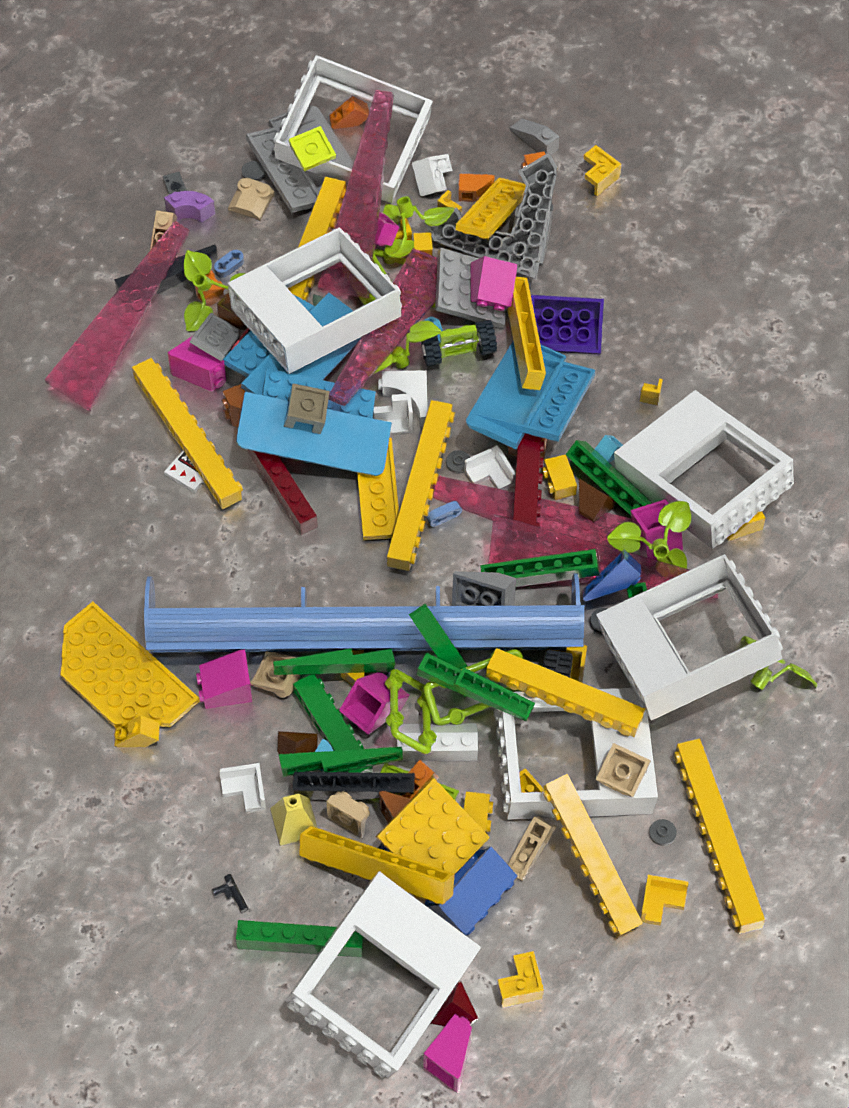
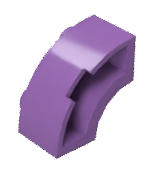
(190, 205)

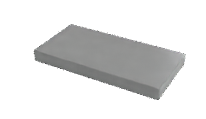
(215, 336)

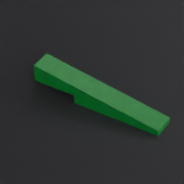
(436, 637)
(337, 662)
(474, 687)
(338, 760)

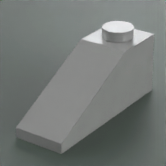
(536, 136)

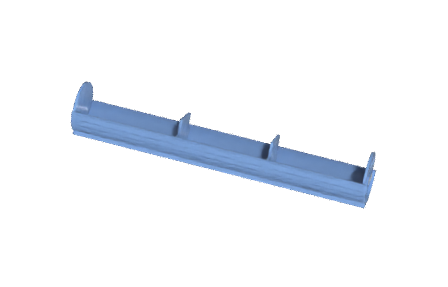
(359, 627)

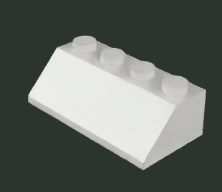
(451, 744)

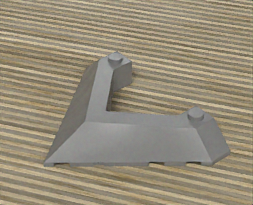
(527, 236)

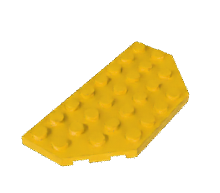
(119, 673)

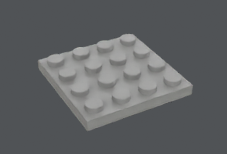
(454, 289)

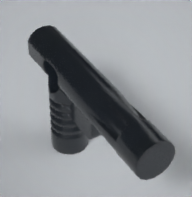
(231, 891)

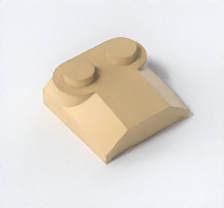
(251, 198)
(266, 680)
(623, 770)
(348, 813)

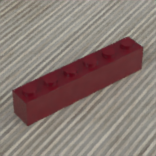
(528, 479)
(286, 491)

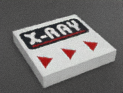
(184, 473)

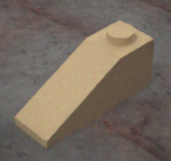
(531, 846)

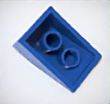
(615, 577)

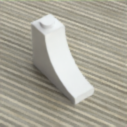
(404, 383)

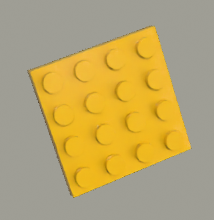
(433, 830)

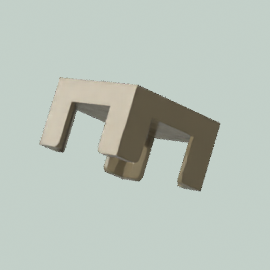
(307, 406)

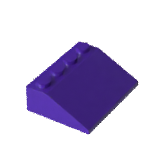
(569, 323)

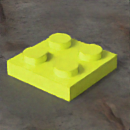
(312, 148)

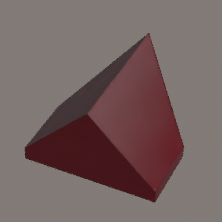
(456, 1003)

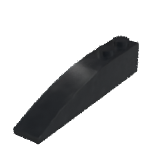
(175, 273)
(357, 784)

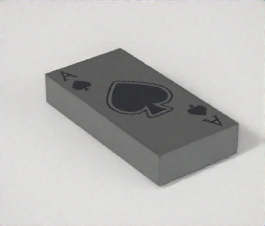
(174, 183)

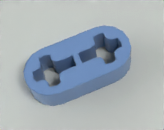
(228, 263)
(444, 513)

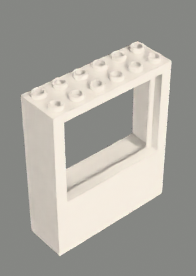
(286, 325)
(681, 440)
(650, 657)
(596, 802)
(408, 935)

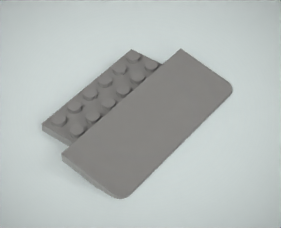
(296, 187)

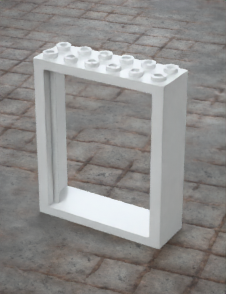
(363, 87)

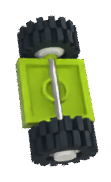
(459, 342)

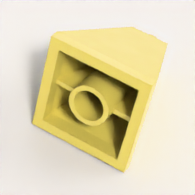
(292, 817)

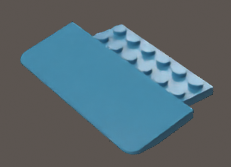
(252, 357)
(509, 411)
(348, 439)

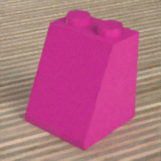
(492, 282)
(196, 366)
(647, 520)
(225, 681)
(370, 702)
(449, 1052)

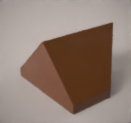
(227, 314)
(593, 502)
(296, 742)

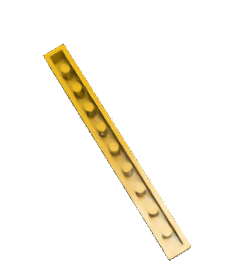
(187, 433)
(419, 486)
(719, 836)

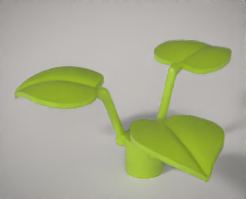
(405, 209)
(196, 268)
(418, 332)
(673, 516)
(763, 675)

